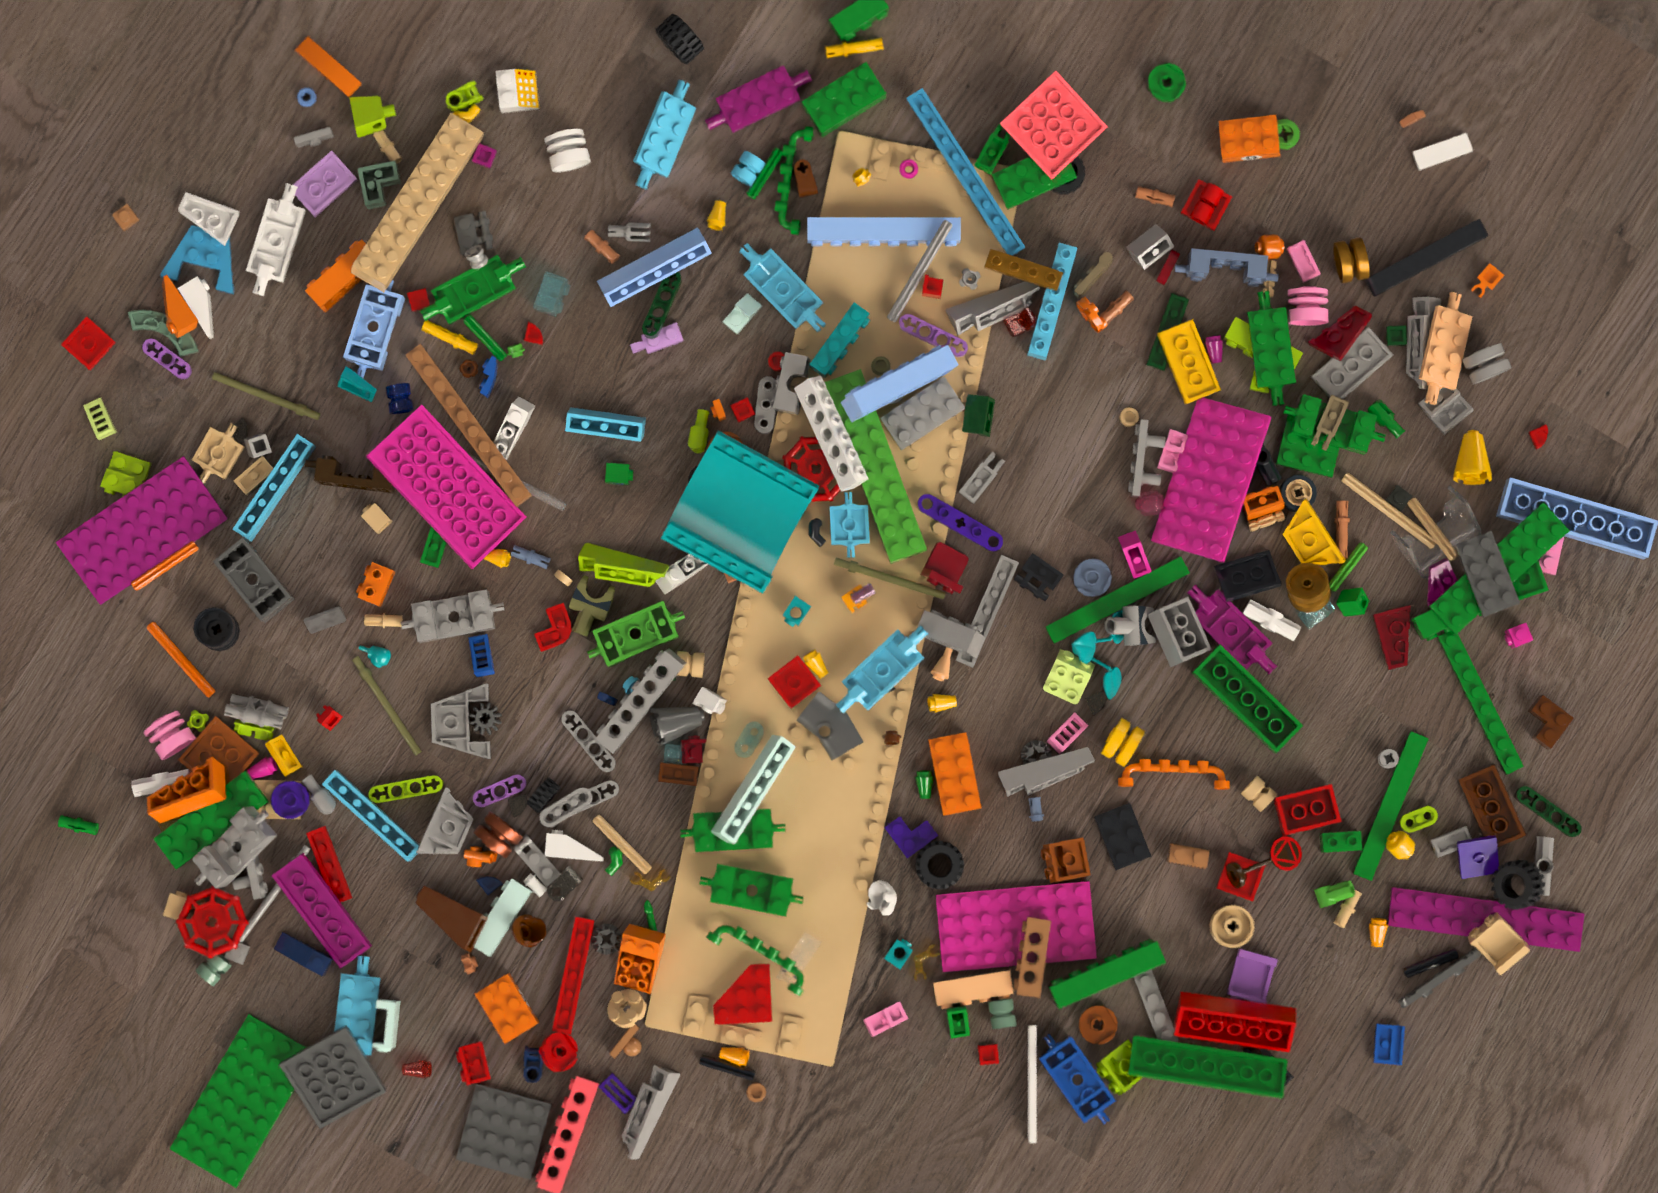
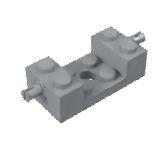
(432, 620)
(221, 860)

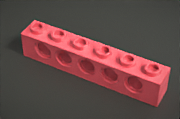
(555, 1183)

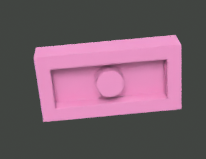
(1550, 559)

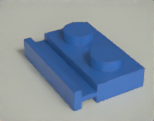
(1388, 1044)

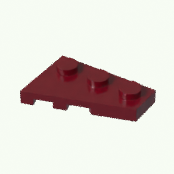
(1341, 335)
(1393, 635)

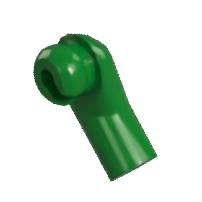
(616, 860)

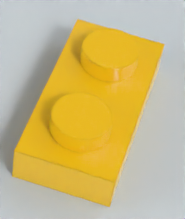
(283, 755)

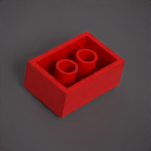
(1307, 809)

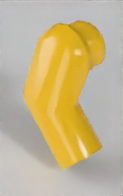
(468, 115)

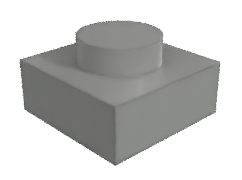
(238, 955)

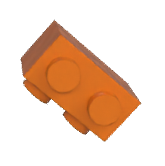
(1263, 502)
(375, 584)

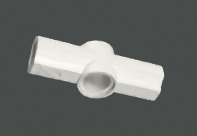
(1271, 620)
(152, 784)

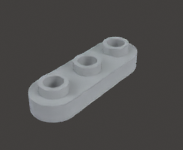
(762, 413)
(557, 808)

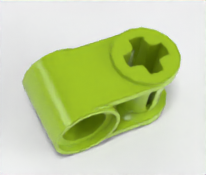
(465, 96)

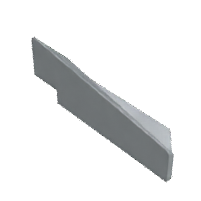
(991, 308)
(1417, 335)
(1044, 772)
(648, 1109)

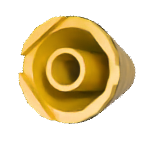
(1472, 461)

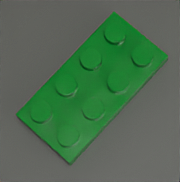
(1027, 180)

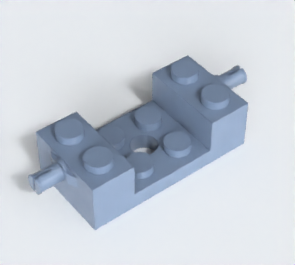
(1254, 265)

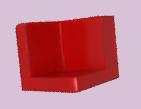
(932, 287)

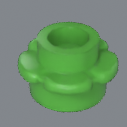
(515, 350)

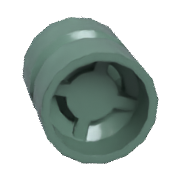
(212, 968)
(1002, 1013)

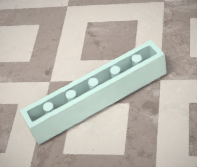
(753, 789)

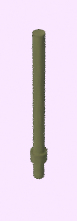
(299, 409)
(854, 567)
(365, 674)

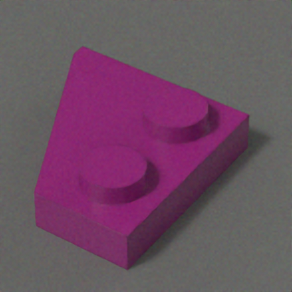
(1440, 579)

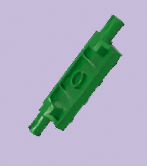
(473, 289)
(1271, 348)

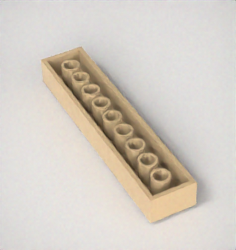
(417, 202)

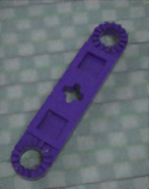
(972, 529)

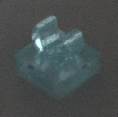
(673, 754)

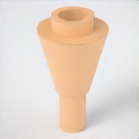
(941, 669)

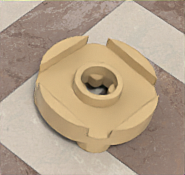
(619, 1001)

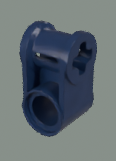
(532, 1062)

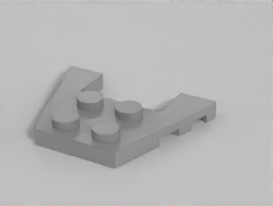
(452, 724)

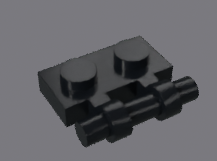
(1041, 571)

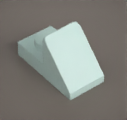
(742, 313)

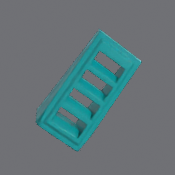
(356, 385)

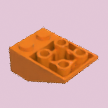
(639, 958)

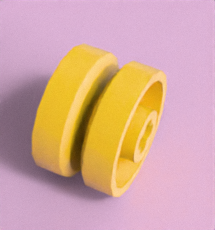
(1120, 740)

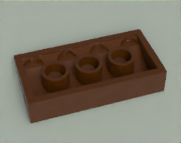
(1492, 805)

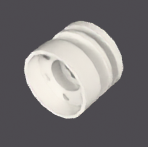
(565, 145)

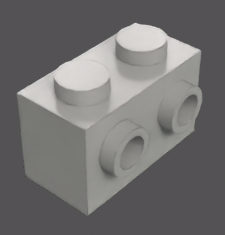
(1150, 246)

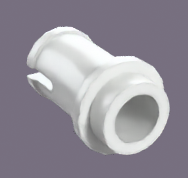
(535, 885)

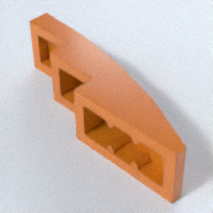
(328, 67)

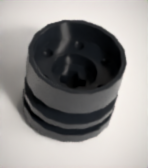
(206, 624)

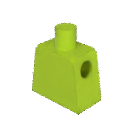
(370, 114)

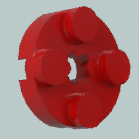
(550, 1057)

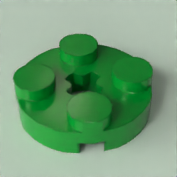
(1168, 93)

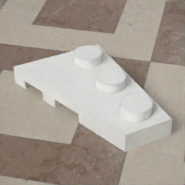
(209, 216)

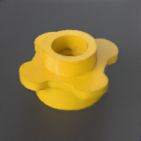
(861, 176)

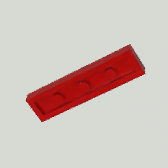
(329, 863)

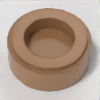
(756, 1092)

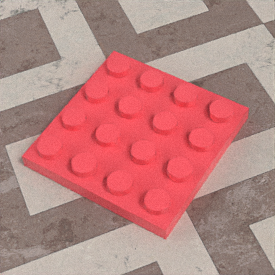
(1053, 125)

